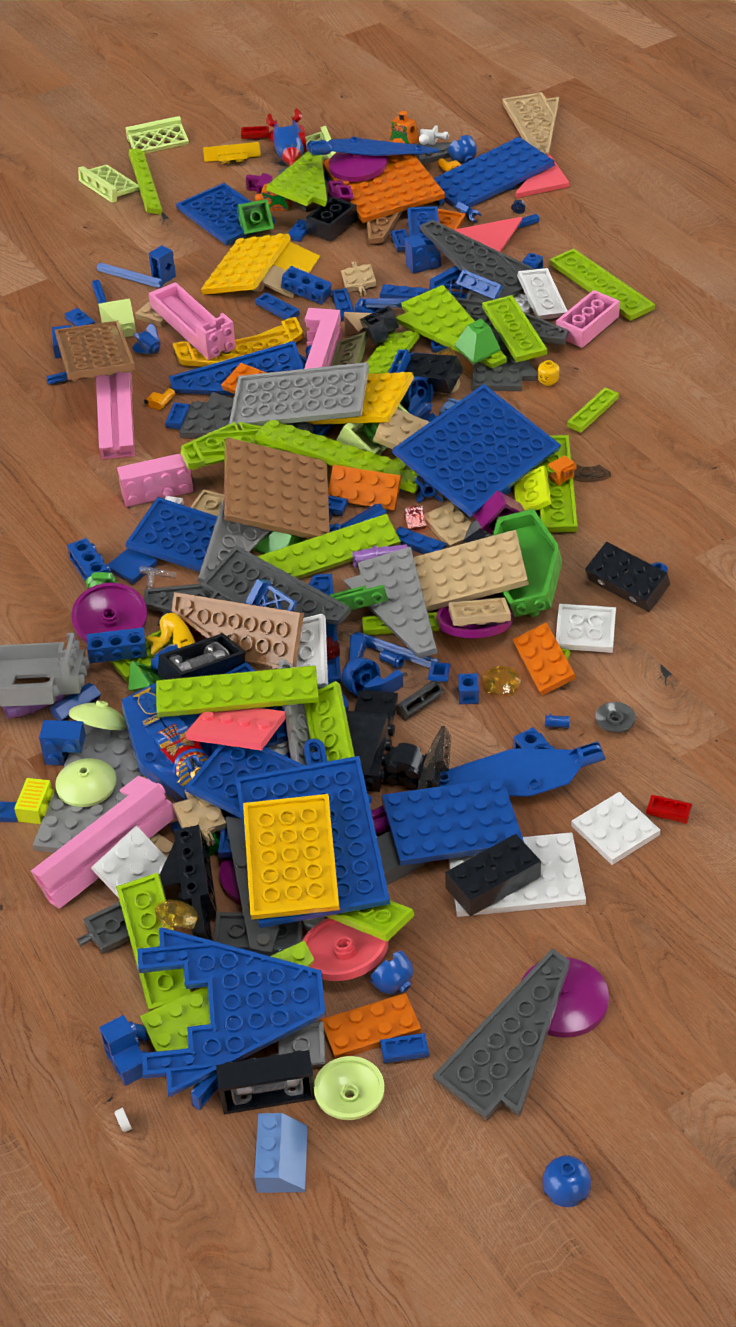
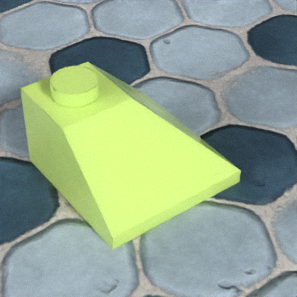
(121, 311)

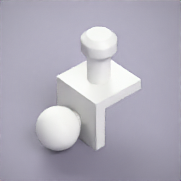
(431, 136)

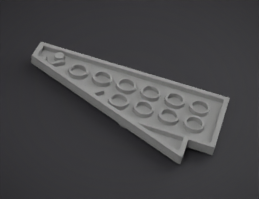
(224, 538)
(405, 608)

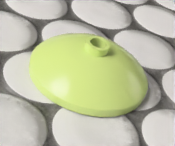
(98, 715)
(86, 782)
(349, 1077)

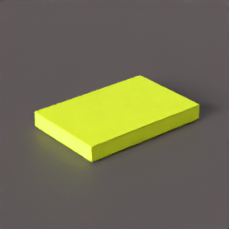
(533, 489)

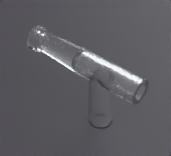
(152, 572)

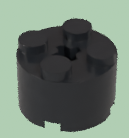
(404, 765)

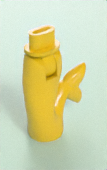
(170, 625)

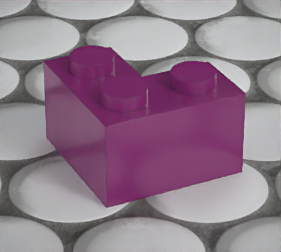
(495, 507)

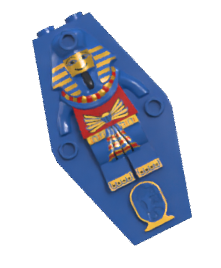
(162, 743)

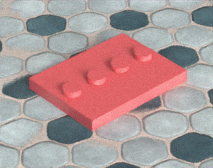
(237, 728)

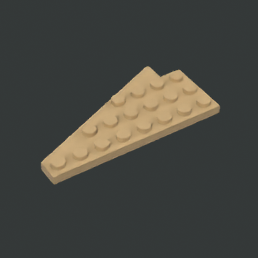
(533, 118)

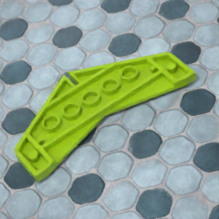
(211, 447)

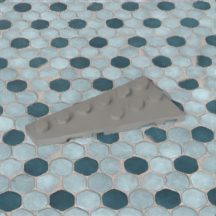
(296, 725)

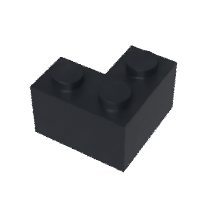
(380, 324)

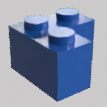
(419, 256)
(59, 738)
(123, 1048)

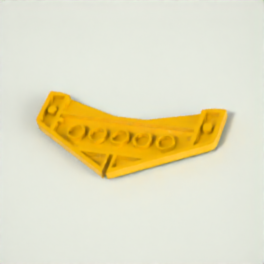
(287, 332)

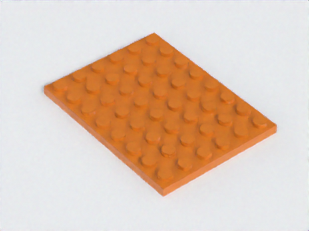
(400, 186)

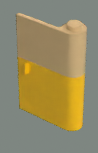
(291, 256)

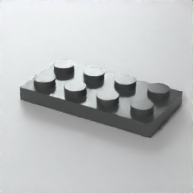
(231, 931)

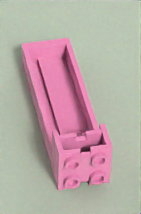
(193, 321)
(322, 336)
(115, 415)
(69, 868)

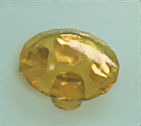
(501, 680)
(176, 914)

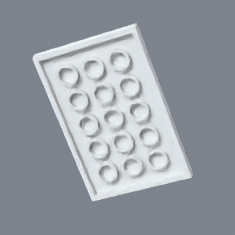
(559, 880)

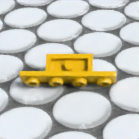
(231, 152)

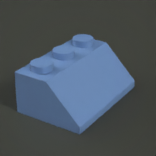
(280, 1154)

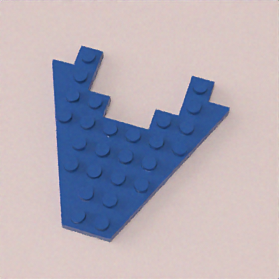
(250, 1004)

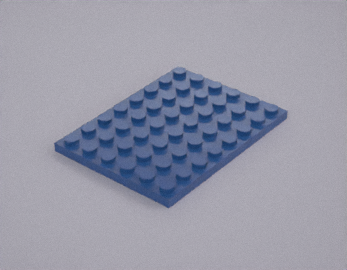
(476, 449)
(355, 843)

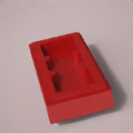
(255, 132)
(669, 808)

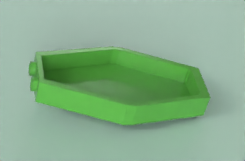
(541, 562)

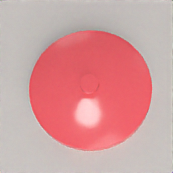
(343, 950)

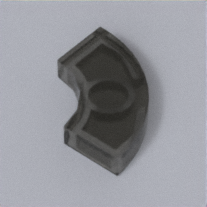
(591, 474)

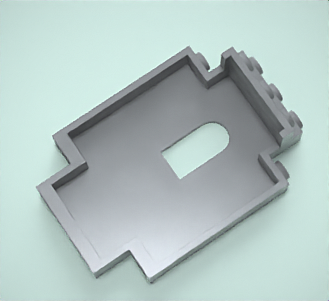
(63, 666)

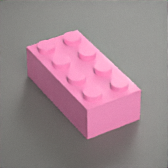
(589, 317)
(154, 479)

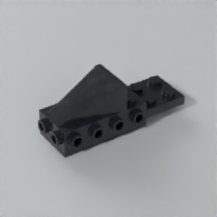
(371, 733)
(189, 877)

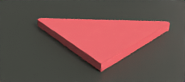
(545, 181)
(493, 234)

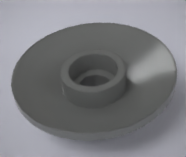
(615, 717)

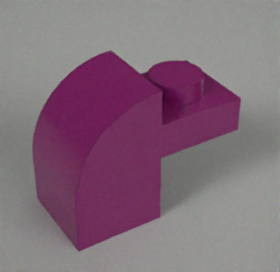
(256, 183)
(339, 190)

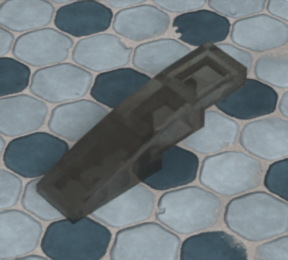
(436, 760)

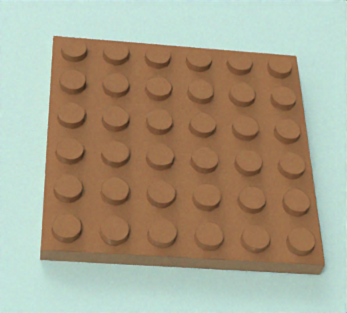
(275, 490)

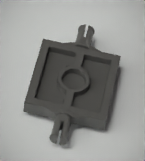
(106, 929)

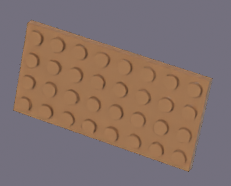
(94, 350)

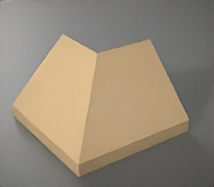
(352, 322)

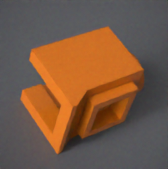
(563, 469)

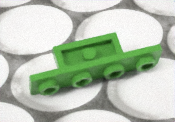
(361, 596)

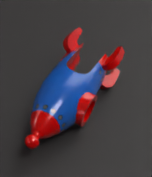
(288, 140)

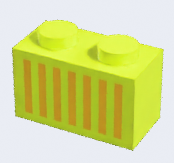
(34, 801)

